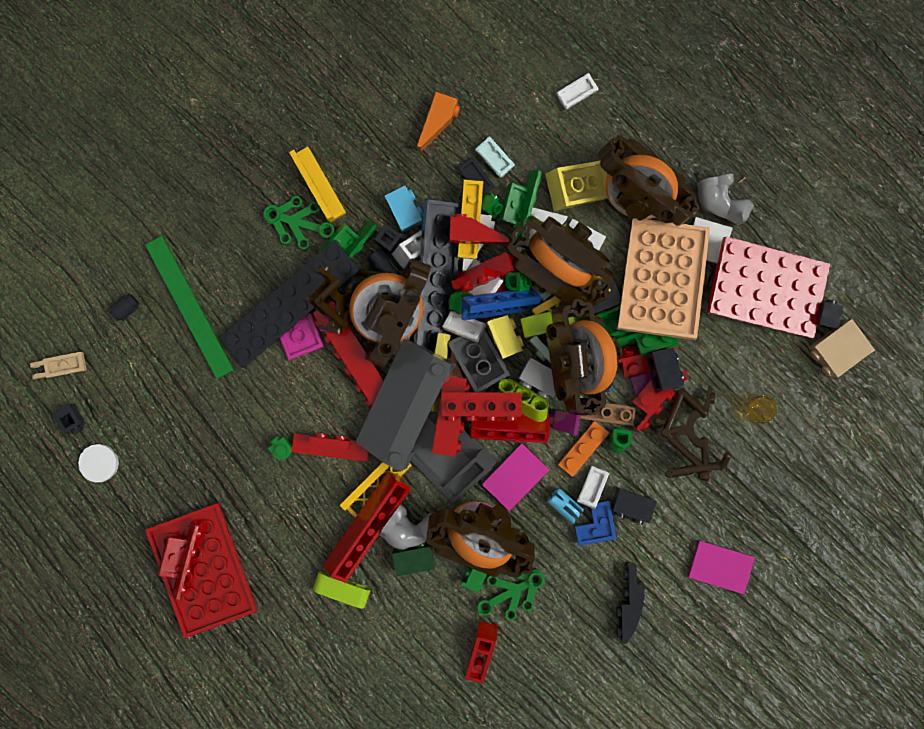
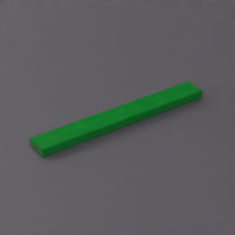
(189, 307)

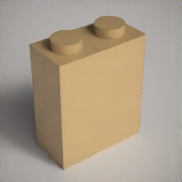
(841, 349)

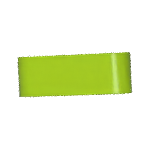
(538, 323)
(530, 400)
(348, 593)

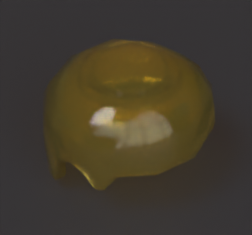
(761, 409)

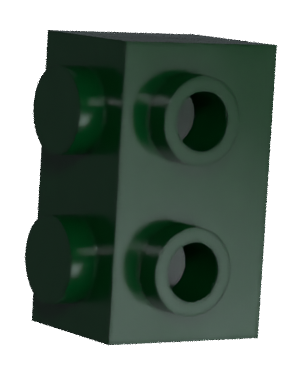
(413, 559)

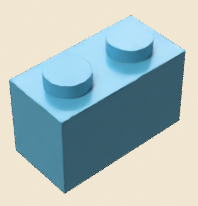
(404, 209)

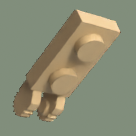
(60, 365)

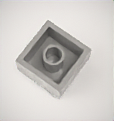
(537, 376)

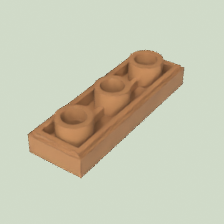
(617, 414)

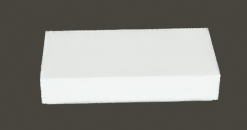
(577, 91)
(468, 329)
(593, 487)

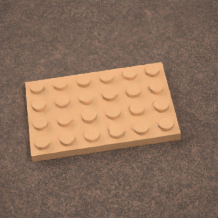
(664, 279)

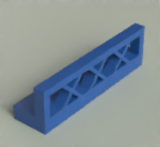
(498, 304)

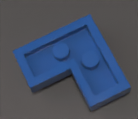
(600, 529)

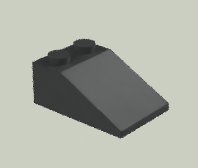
(479, 361)

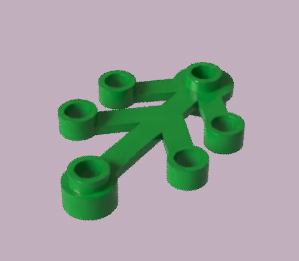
(295, 221)
(514, 591)

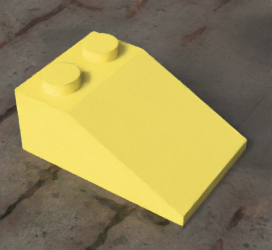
(576, 185)
(504, 336)

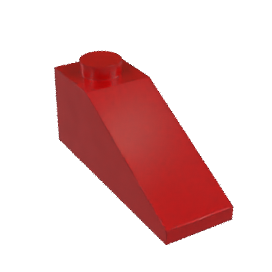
(470, 231)
(481, 652)

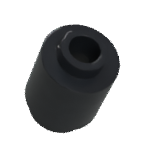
(124, 307)

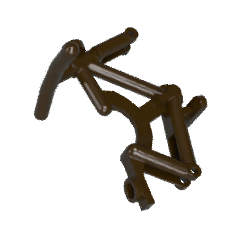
(336, 319)
(668, 433)

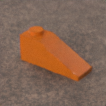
(438, 118)

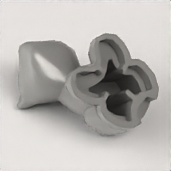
(715, 199)
(402, 533)

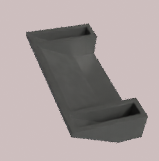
(404, 404)
(451, 473)

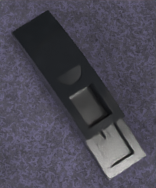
(630, 610)

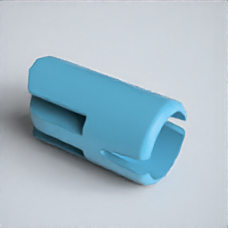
(565, 505)

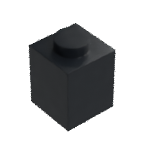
(829, 315)

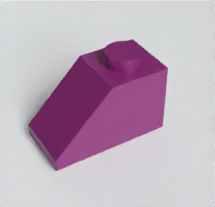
(565, 421)

